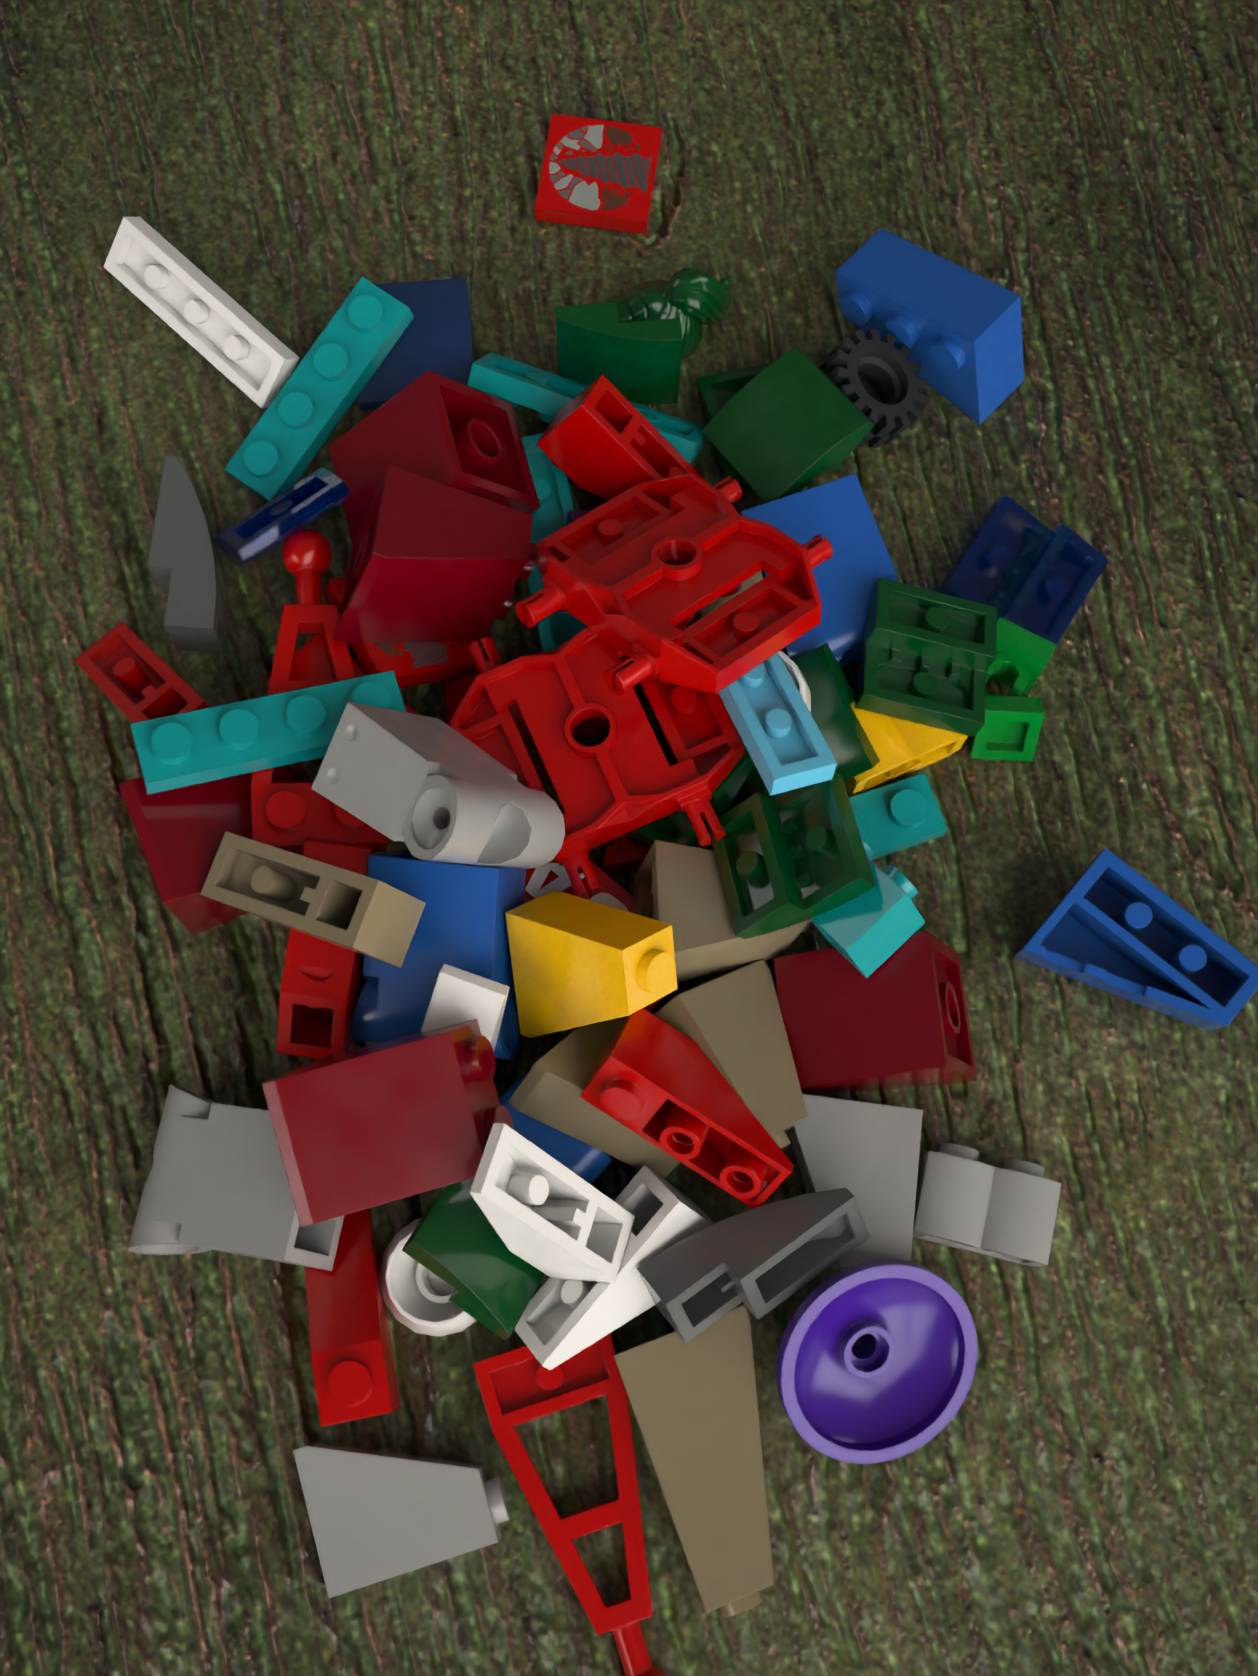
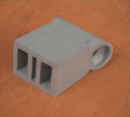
(436, 791)
(224, 1189)

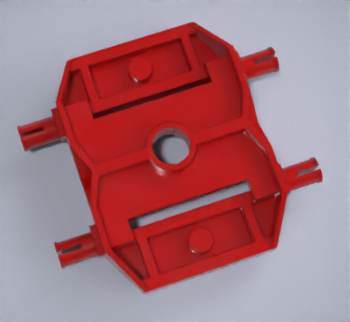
(617, 582)
(626, 776)

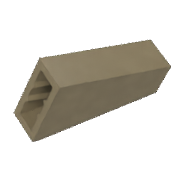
(706, 1450)

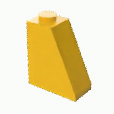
(585, 962)

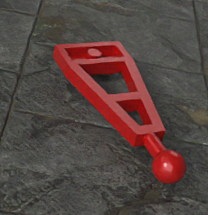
(293, 811)
(522, 1390)

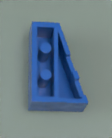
(949, 318)
(1142, 947)

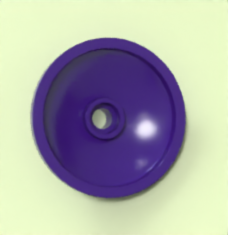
(898, 1382)

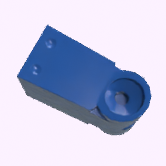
(846, 579)
(458, 928)

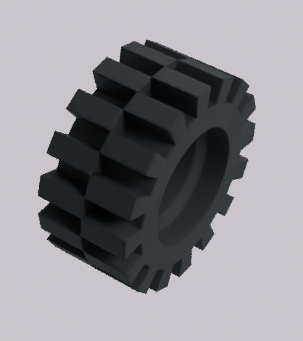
(890, 376)

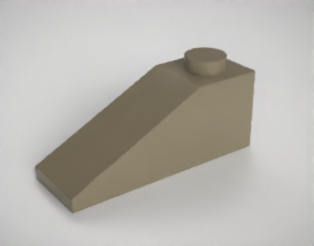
(314, 898)

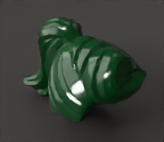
(688, 296)

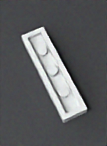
(200, 311)

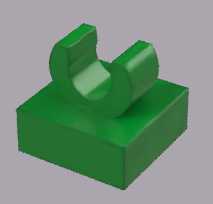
(1018, 657)
(1009, 728)

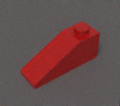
(608, 443)
(136, 678)
(351, 1330)

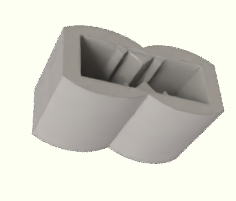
(985, 1207)

